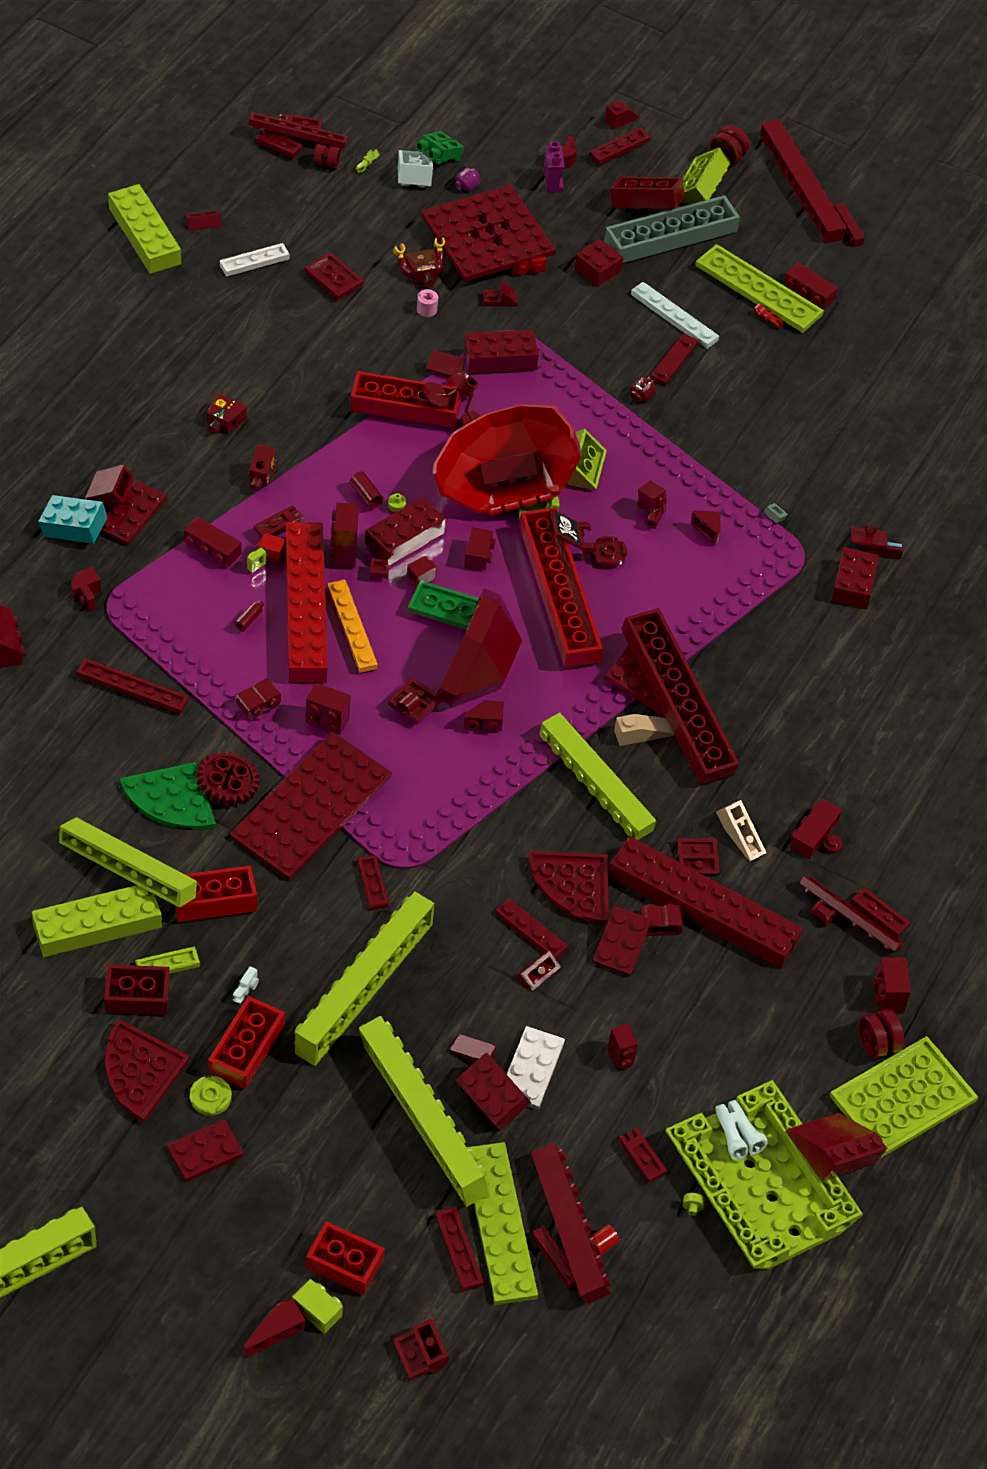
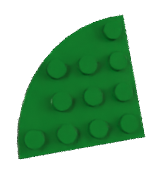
(170, 797)

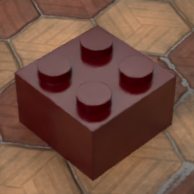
(598, 263)
(327, 708)
(892, 985)

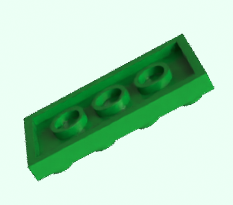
(443, 605)

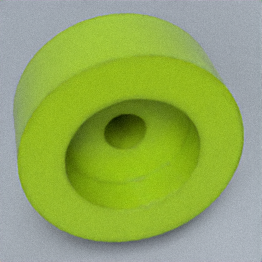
(396, 502)
(693, 1203)

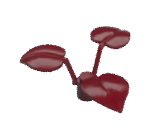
(465, 386)

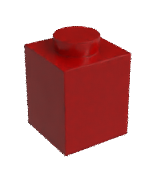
(274, 547)

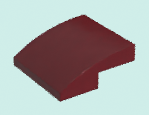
(699, 854)

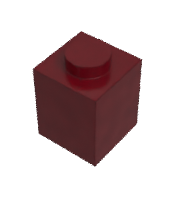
(652, 496)
(421, 569)

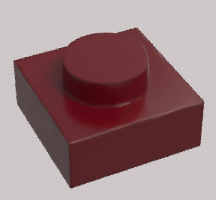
(379, 568)

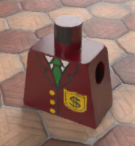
(225, 414)
(262, 467)

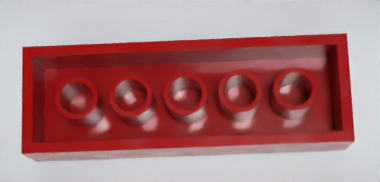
(401, 400)

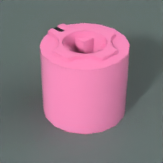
(427, 303)

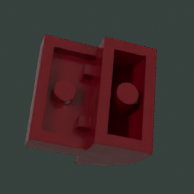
(422, 1350)

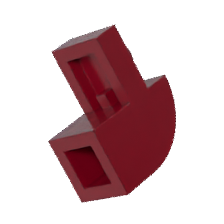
(569, 152)
(84, 586)

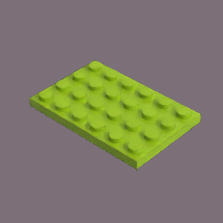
(905, 1094)

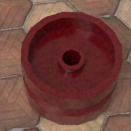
(732, 142)
(881, 1033)

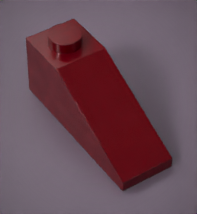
(279, 1325)

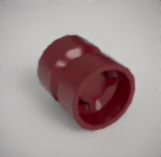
(332, 158)

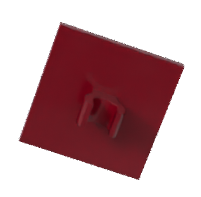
(869, 537)

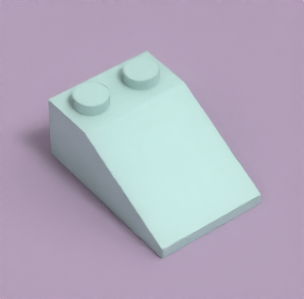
(414, 169)

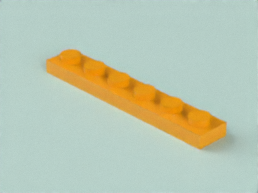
(352, 626)

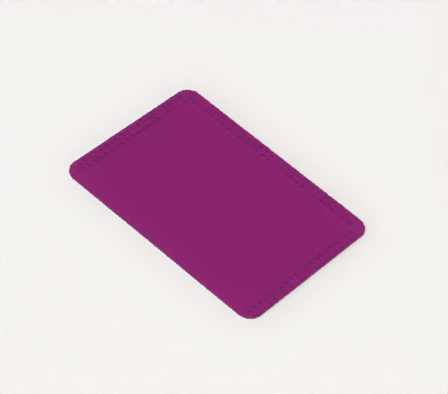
(442, 773)

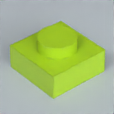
(256, 560)

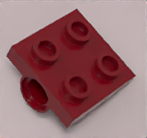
(414, 701)

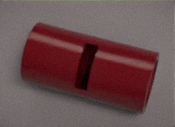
(366, 490)

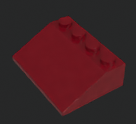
(836, 1145)

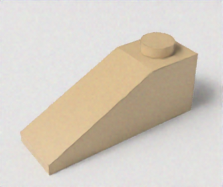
(641, 728)
(741, 830)

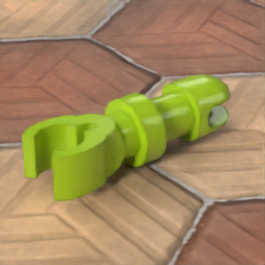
(367, 160)

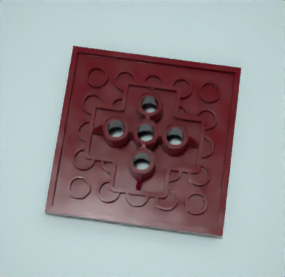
(488, 232)

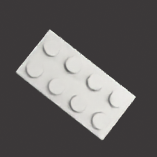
(535, 1063)

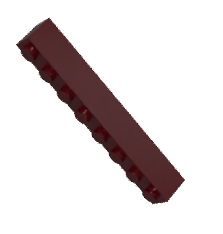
(571, 1223)

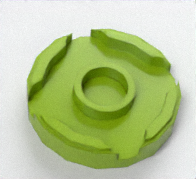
(210, 1095)

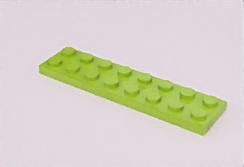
(759, 288)
(503, 1229)

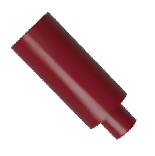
(249, 616)

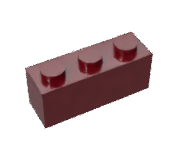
(810, 286)
(212, 542)
(815, 828)

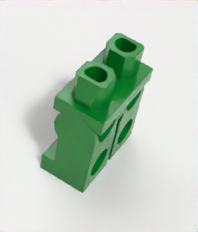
(439, 148)

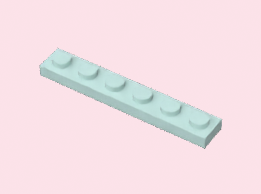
(674, 315)

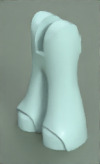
(753, 1140)

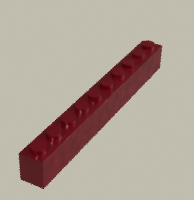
(803, 181)

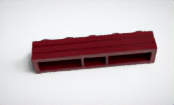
(853, 231)
(554, 1255)

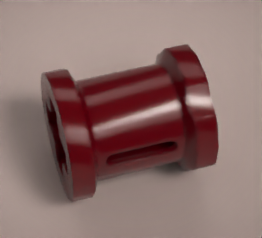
(823, 913)

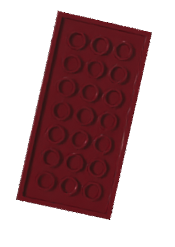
(310, 805)

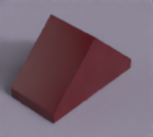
(707, 523)

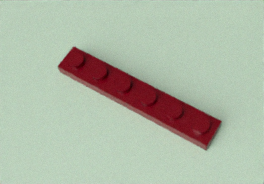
(293, 129)
(132, 686)
(845, 909)

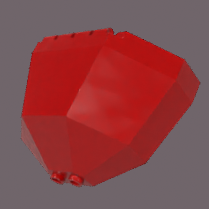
(501, 435)

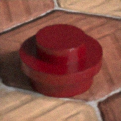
(832, 843)

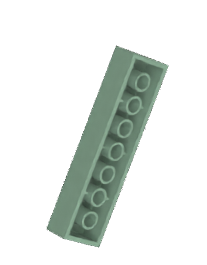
(673, 229)

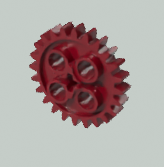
(241, 784)

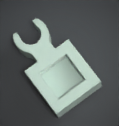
(247, 983)

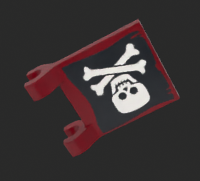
(571, 531)

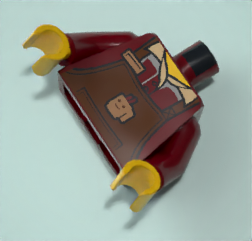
(422, 265)

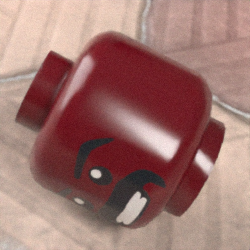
(642, 389)

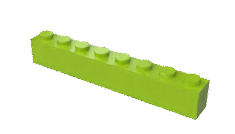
(597, 777)
(128, 862)

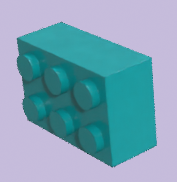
(73, 519)

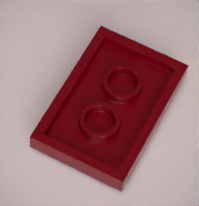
(334, 276)
(622, 940)
(205, 1150)

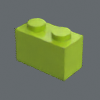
(318, 1306)

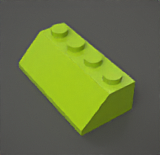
(704, 176)

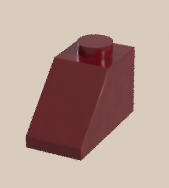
(619, 114)

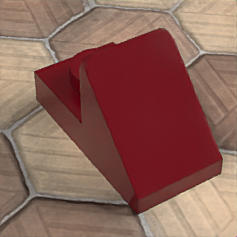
(500, 298)

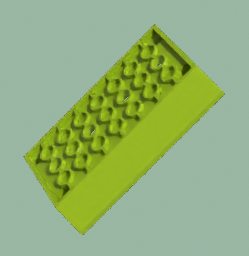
(739, 1192)

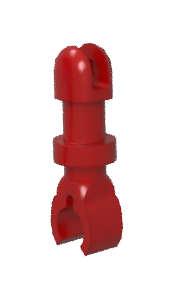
(768, 316)

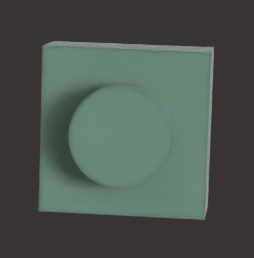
(775, 513)

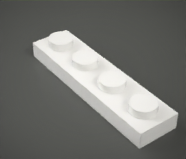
(254, 259)

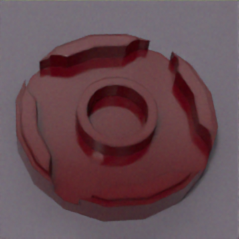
(609, 552)

